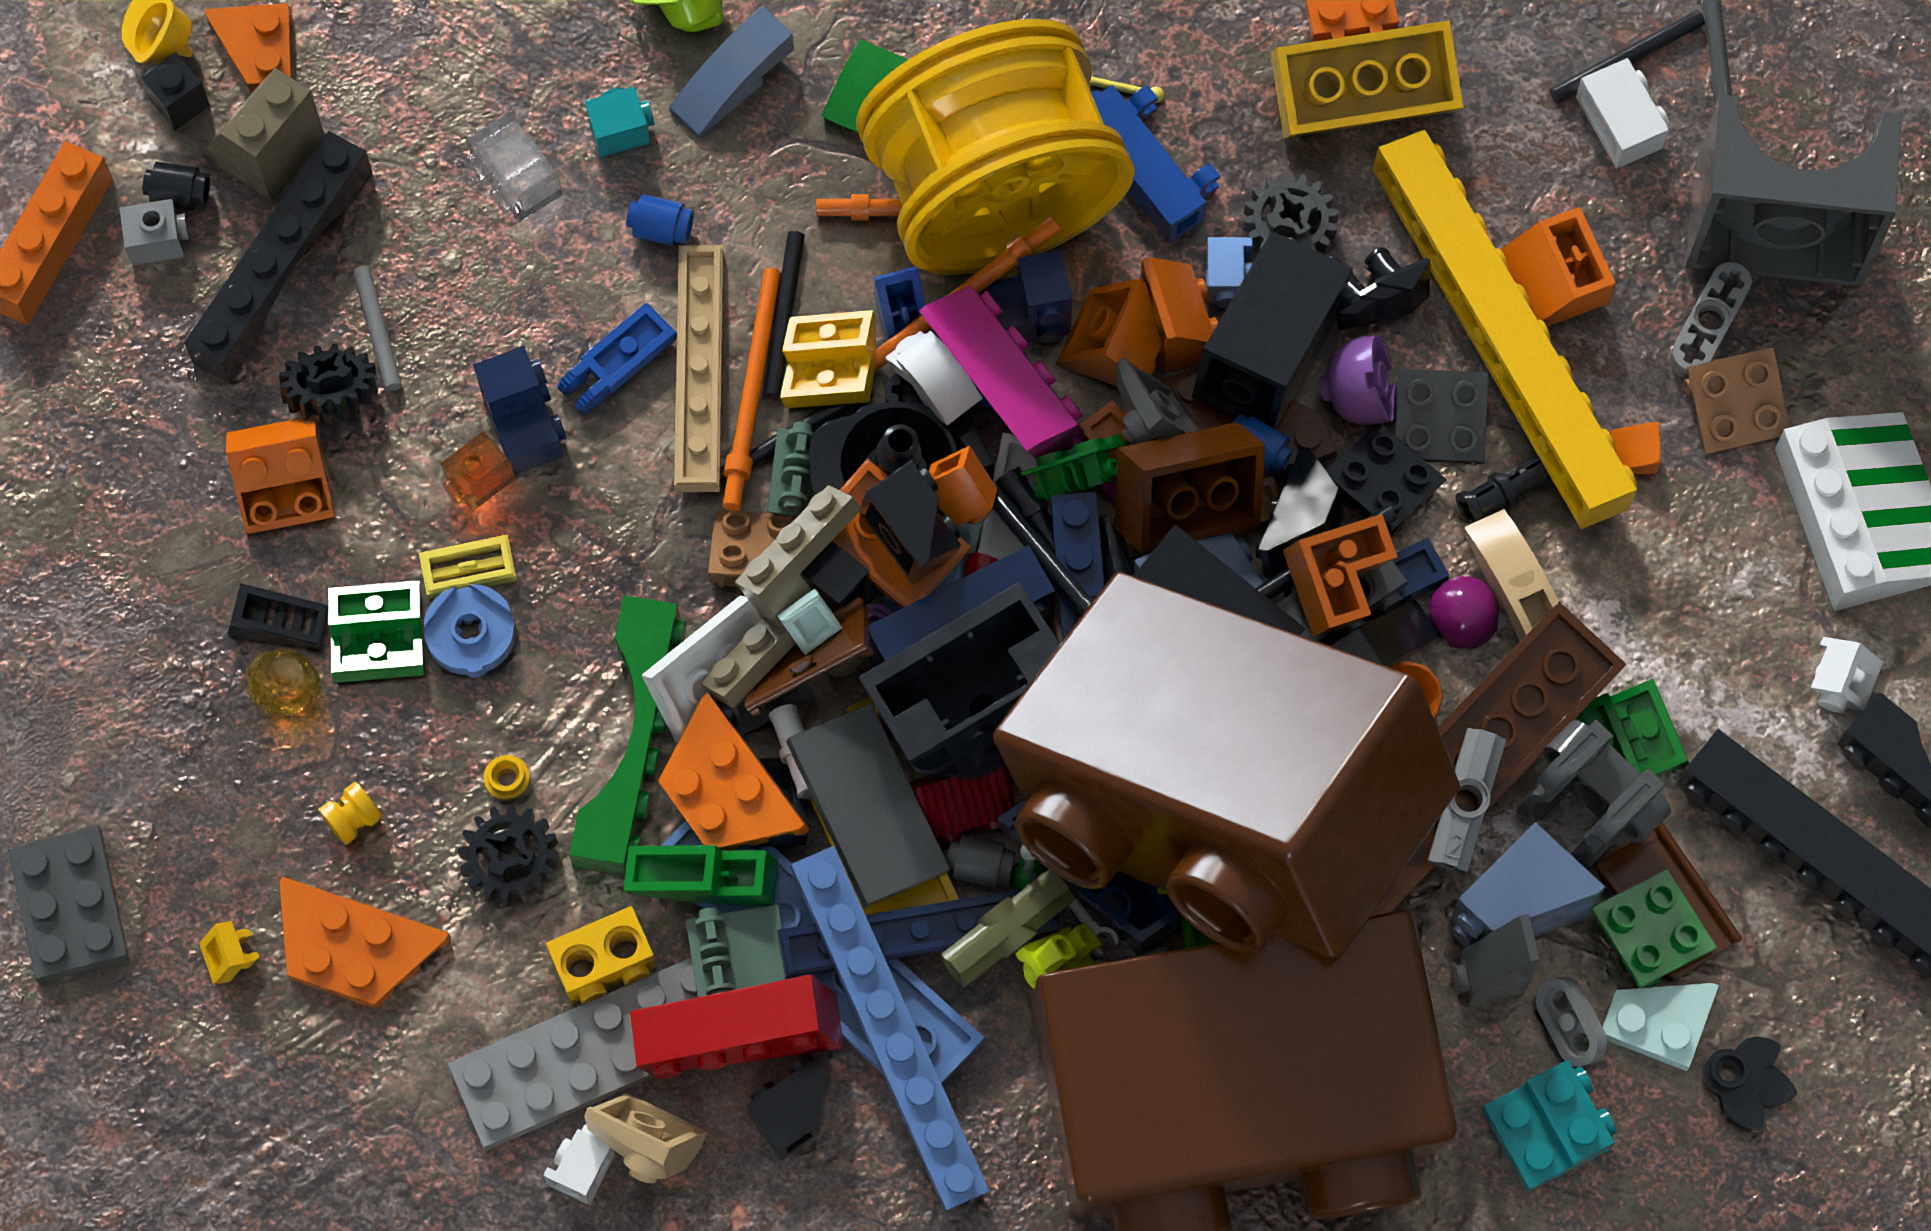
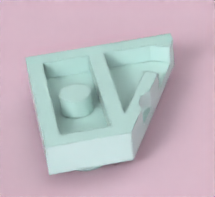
(1660, 1020)

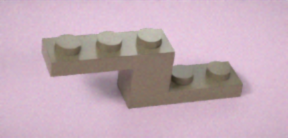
(773, 585)

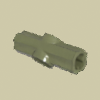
(1007, 928)

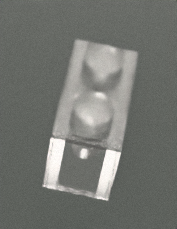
(513, 166)

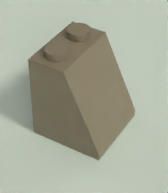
(268, 135)

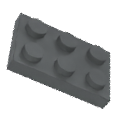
(68, 904)

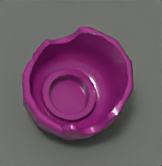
(1464, 612)

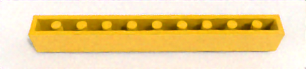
(1505, 329)

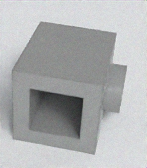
(153, 231)

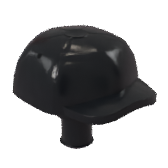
(883, 434)

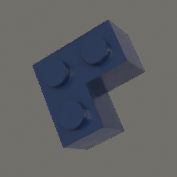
(1037, 298)
(515, 401)

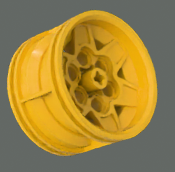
(993, 143)

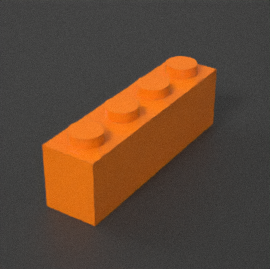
(50, 229)

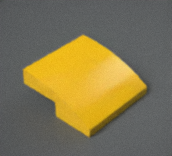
(829, 359)

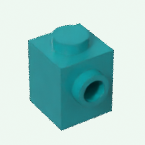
(619, 120)

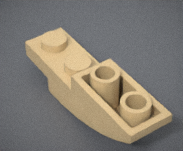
(1511, 571)

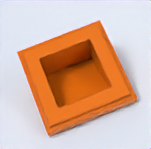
(1638, 447)

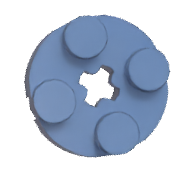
(472, 655)

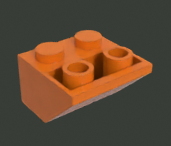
(1560, 267)
(279, 474)

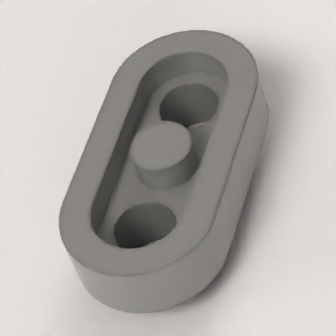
(1570, 1023)

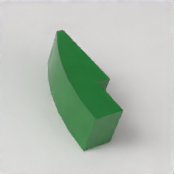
(702, 874)

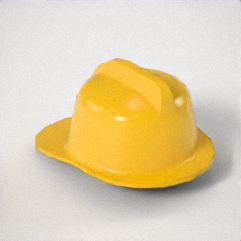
(156, 30)

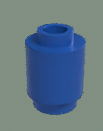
(660, 220)
(1276, 443)

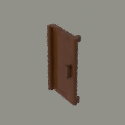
(799, 668)
(1661, 852)

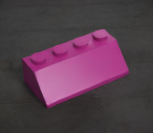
(1003, 371)

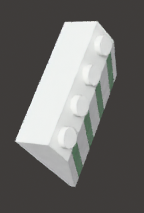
(1861, 504)

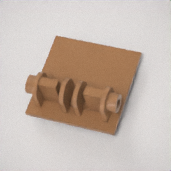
(1737, 400)
(740, 539)

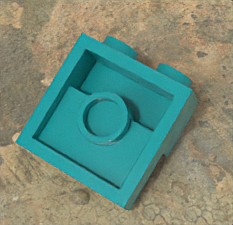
(1550, 1125)

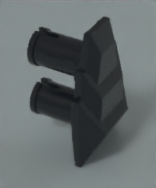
(1393, 294)

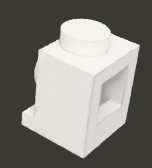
(1845, 675)
(580, 1166)

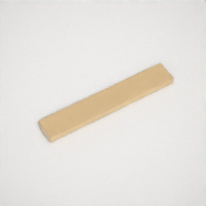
(699, 368)

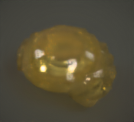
(282, 682)

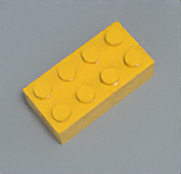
(1366, 79)

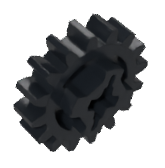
(328, 383)
(492, 845)

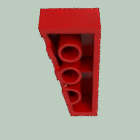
(737, 1027)

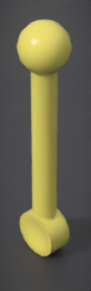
(1130, 89)

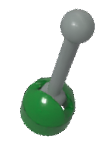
(1025, 870)

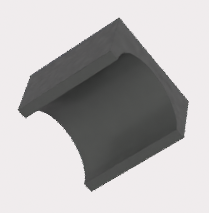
(1789, 217)

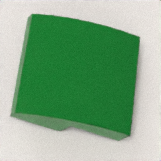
(861, 73)
(376, 631)
(1639, 727)

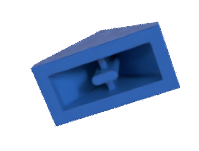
(898, 299)

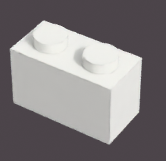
(1623, 112)

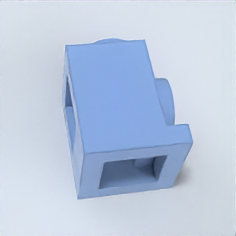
(1226, 267)

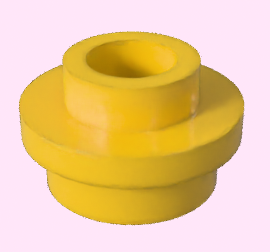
(501, 766)

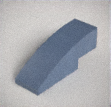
(733, 72)

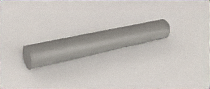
(377, 328)

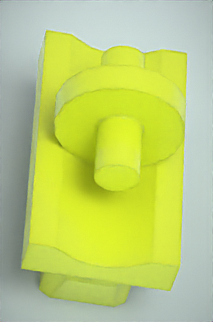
(1058, 952)

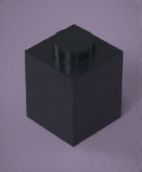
(175, 91)

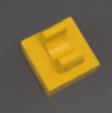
(223, 952)

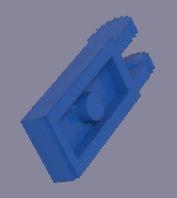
(619, 356)

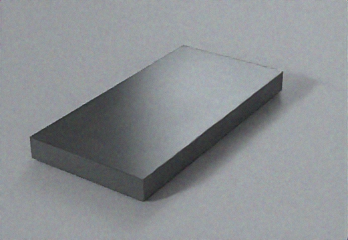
(867, 805)

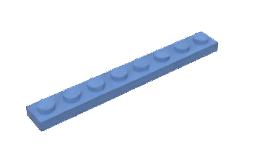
(889, 1029)

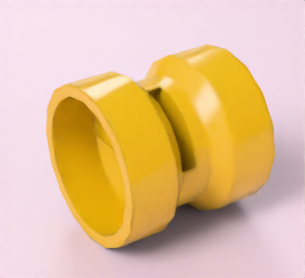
(350, 813)

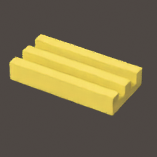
(466, 550)

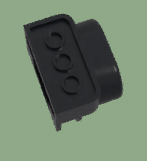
(960, 684)

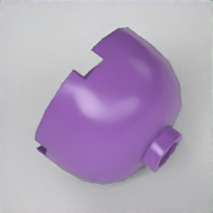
(1359, 382)

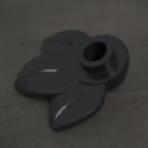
(1755, 1083)

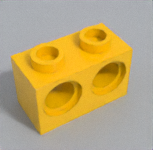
(596, 944)

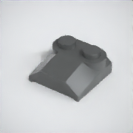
(1150, 406)

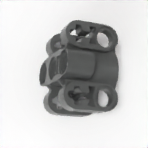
(1604, 783)

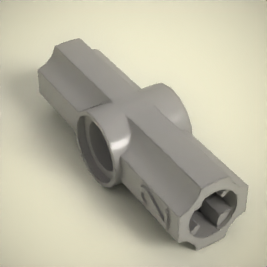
(1457, 828)

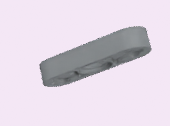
(1709, 302)

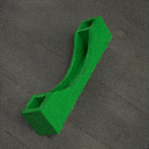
(610, 820)

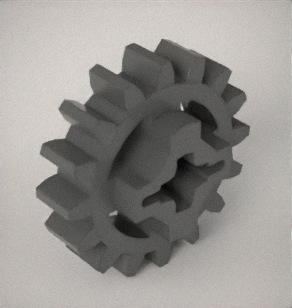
(1296, 203)

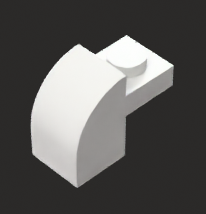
(934, 375)

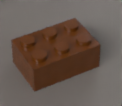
(1198, 480)

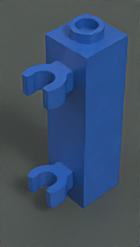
(1158, 184)

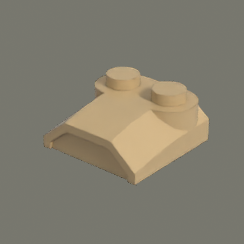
(646, 1136)

